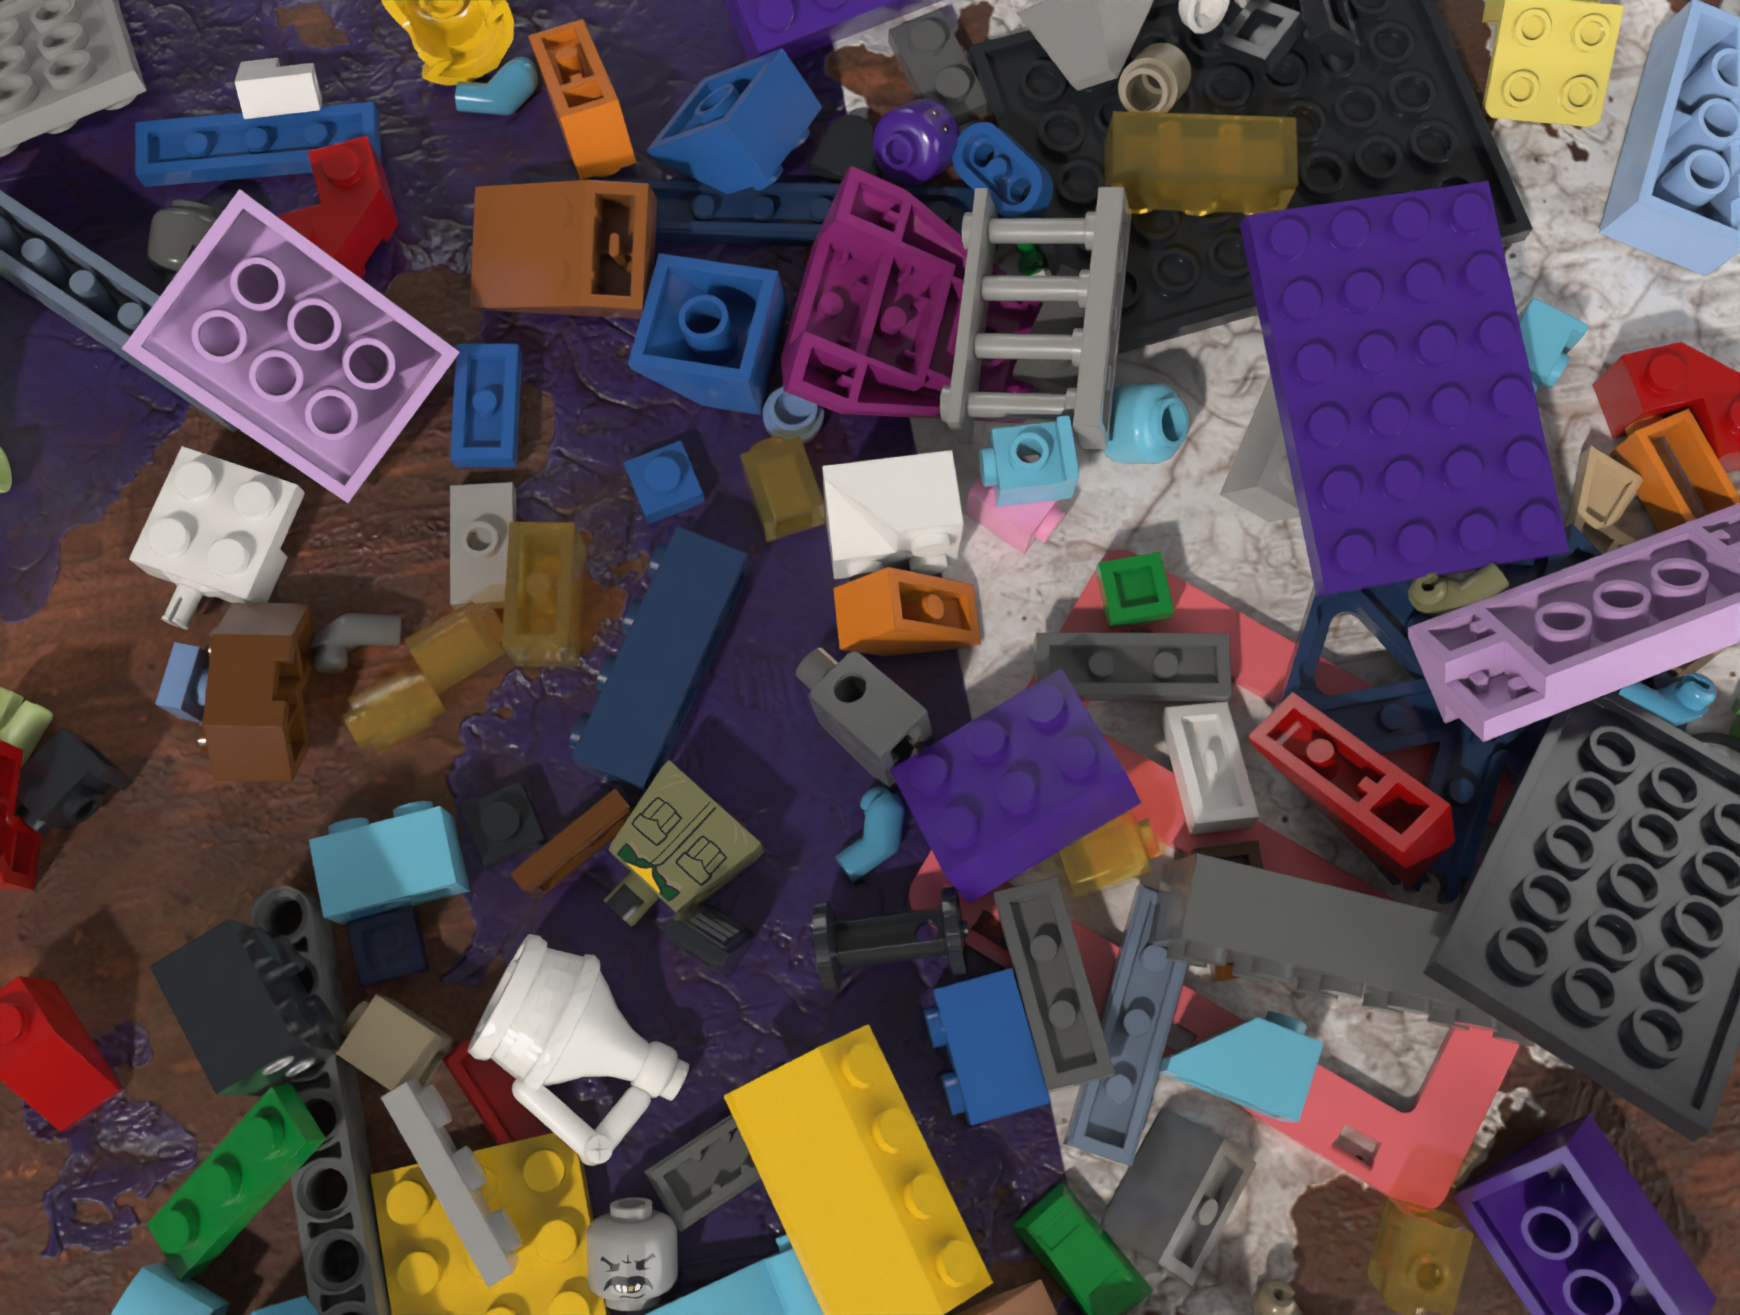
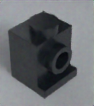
(65, 782)

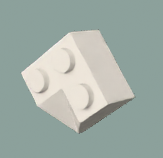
(893, 514)

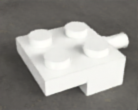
(216, 533)

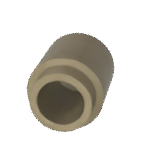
(1155, 79)

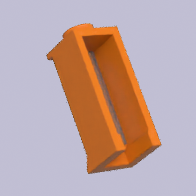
(1677, 470)

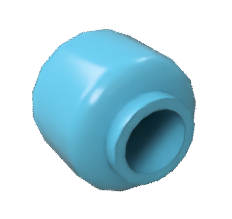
(1146, 424)

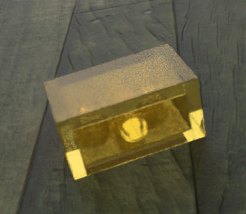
(543, 594)

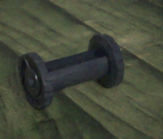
(888, 938)

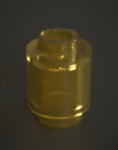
(393, 710)

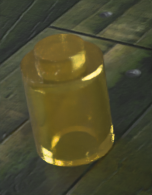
(457, 644)

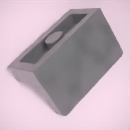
(1178, 1195)

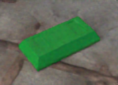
(1081, 1255)

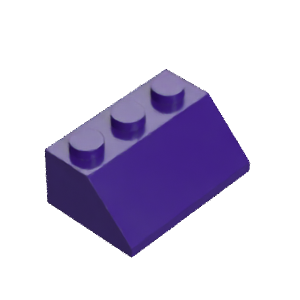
(1580, 1231)

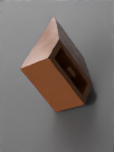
(564, 248)

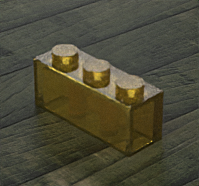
(1202, 162)

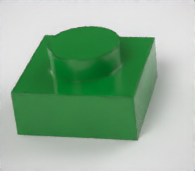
(1134, 590)

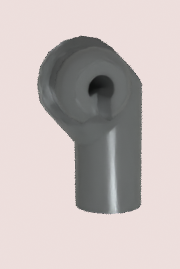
(347, 633)

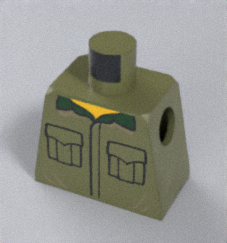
(677, 848)

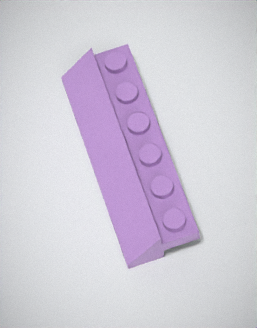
(1586, 628)

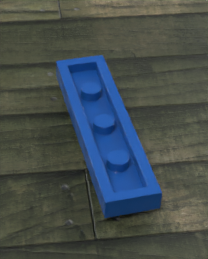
(246, 148)

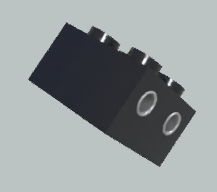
(245, 1008)

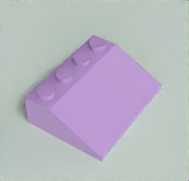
(291, 347)

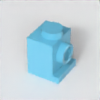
(1547, 340)
(1021, 482)

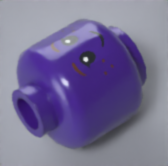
(915, 141)

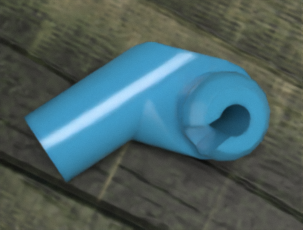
(503, 93)
(881, 834)

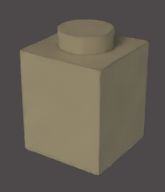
(393, 1043)

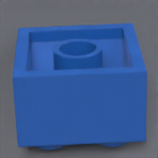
(739, 125)
(711, 331)

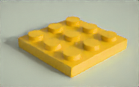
(548, 1201)

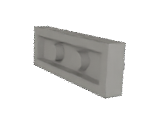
(454, 1179)

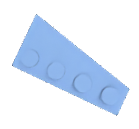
(1682, 146)

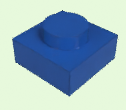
(664, 482)

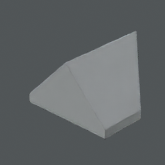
(1087, 36)

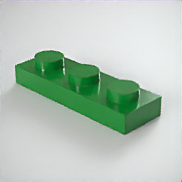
(235, 1181)

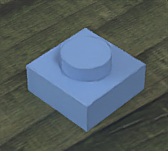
(185, 682)

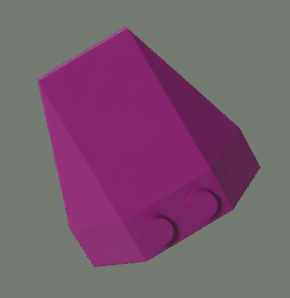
(885, 307)

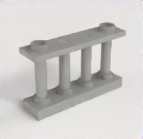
(1089, 347)

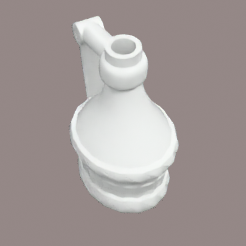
(560, 1023)

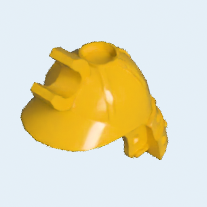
(456, 36)

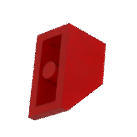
(50, 1054)

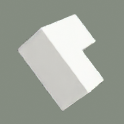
(276, 90)

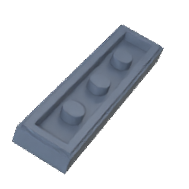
(1136, 1027)

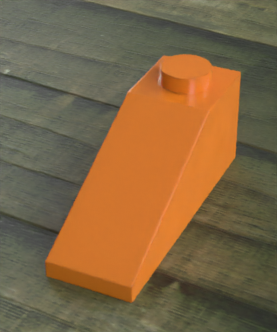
(583, 100)

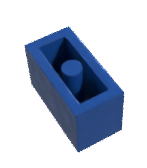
(986, 1047)

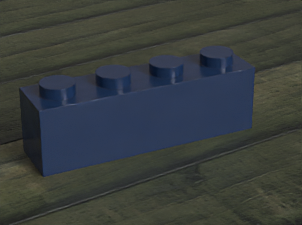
(661, 660)

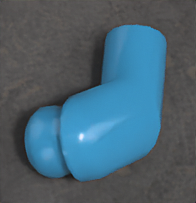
(1676, 702)

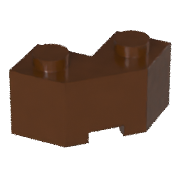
(253, 692)

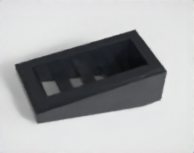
(710, 937)

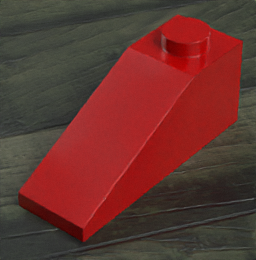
(1357, 789)

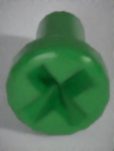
(1031, 259)

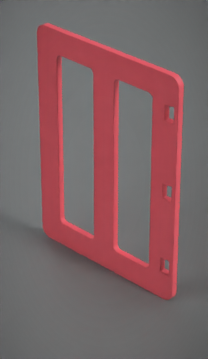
(1414, 1149)

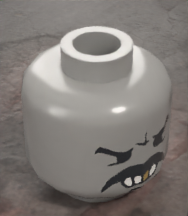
(632, 1255)

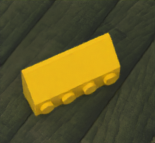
(857, 1184)

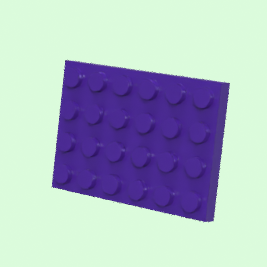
(1402, 387)

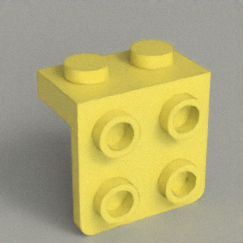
(1550, 60)

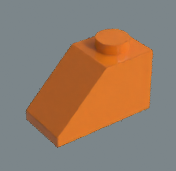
(905, 614)

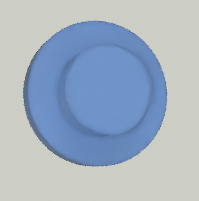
(792, 416)

